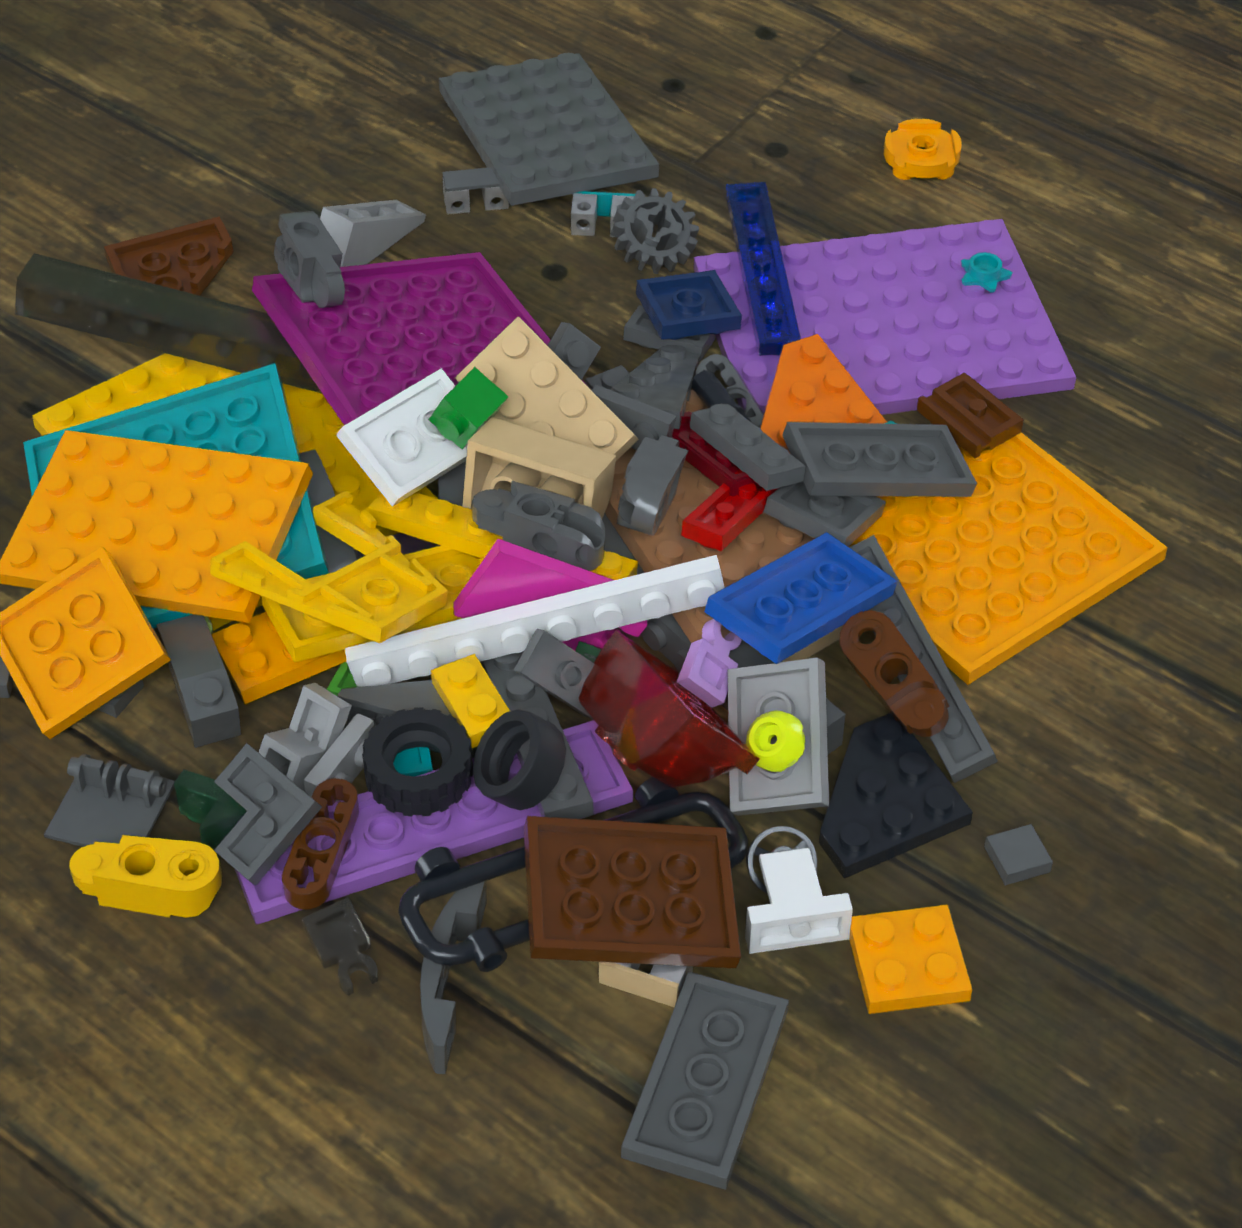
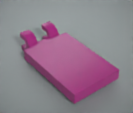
(519, 575)

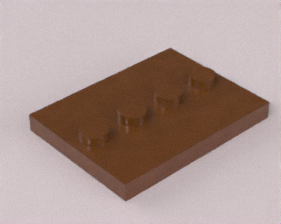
(630, 893)

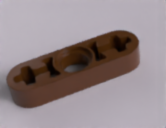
(324, 862)

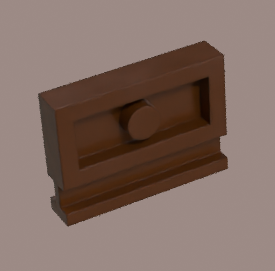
(971, 414)

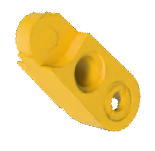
(149, 875)

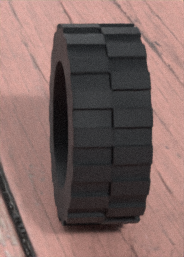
(421, 793)

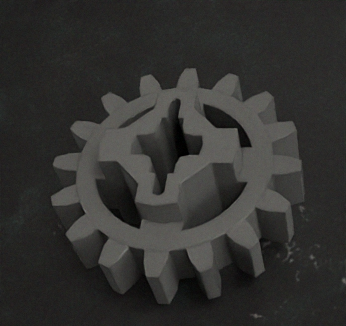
(636, 224)

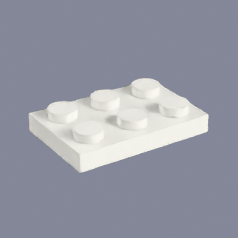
(400, 444)

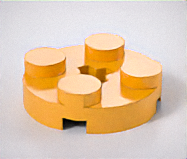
(909, 161)

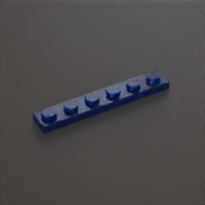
(762, 267)

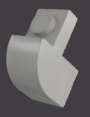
(313, 729)

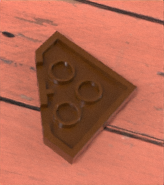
(174, 258)

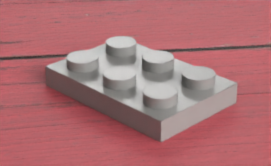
(801, 691)

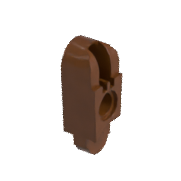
(916, 699)

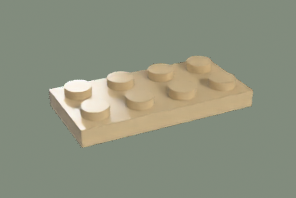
(547, 392)

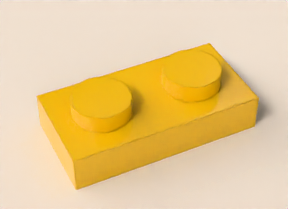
(469, 695)

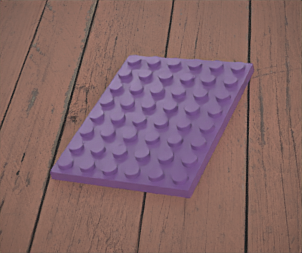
(904, 318)

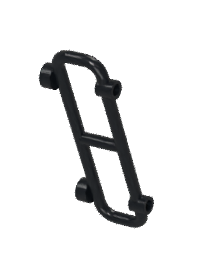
(442, 875)

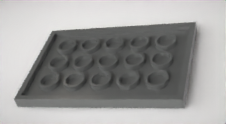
(547, 128)

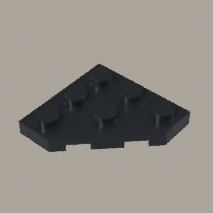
(887, 799)

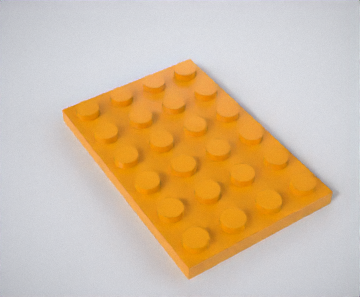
(158, 517)

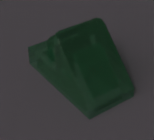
(207, 804)

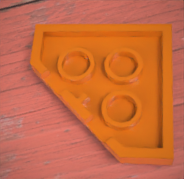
(813, 388)

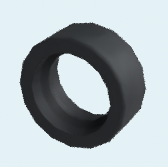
(539, 770)

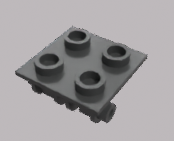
(108, 802)

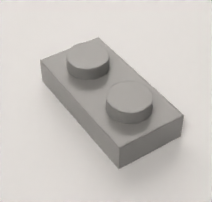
(343, 757)

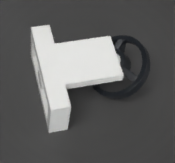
(797, 908)

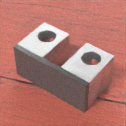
(459, 182)

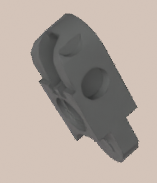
(309, 259)
(650, 484)
(543, 523)

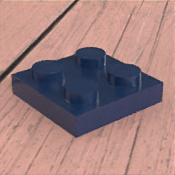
(688, 305)

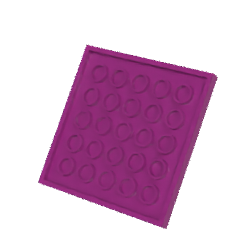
(393, 325)

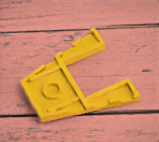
(368, 597)

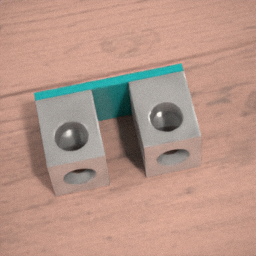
(589, 205)

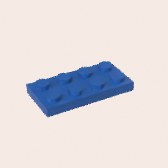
(800, 597)

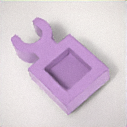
(707, 664)

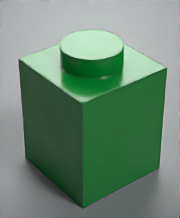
(467, 407)

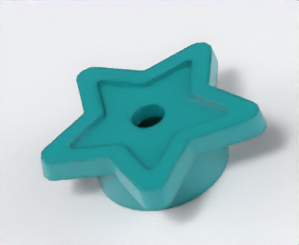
(984, 270)

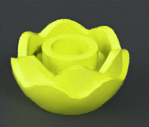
(789, 742)

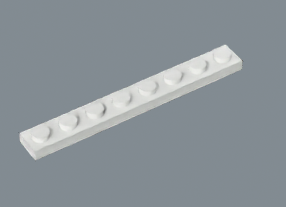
(561, 615)

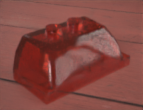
(657, 720)

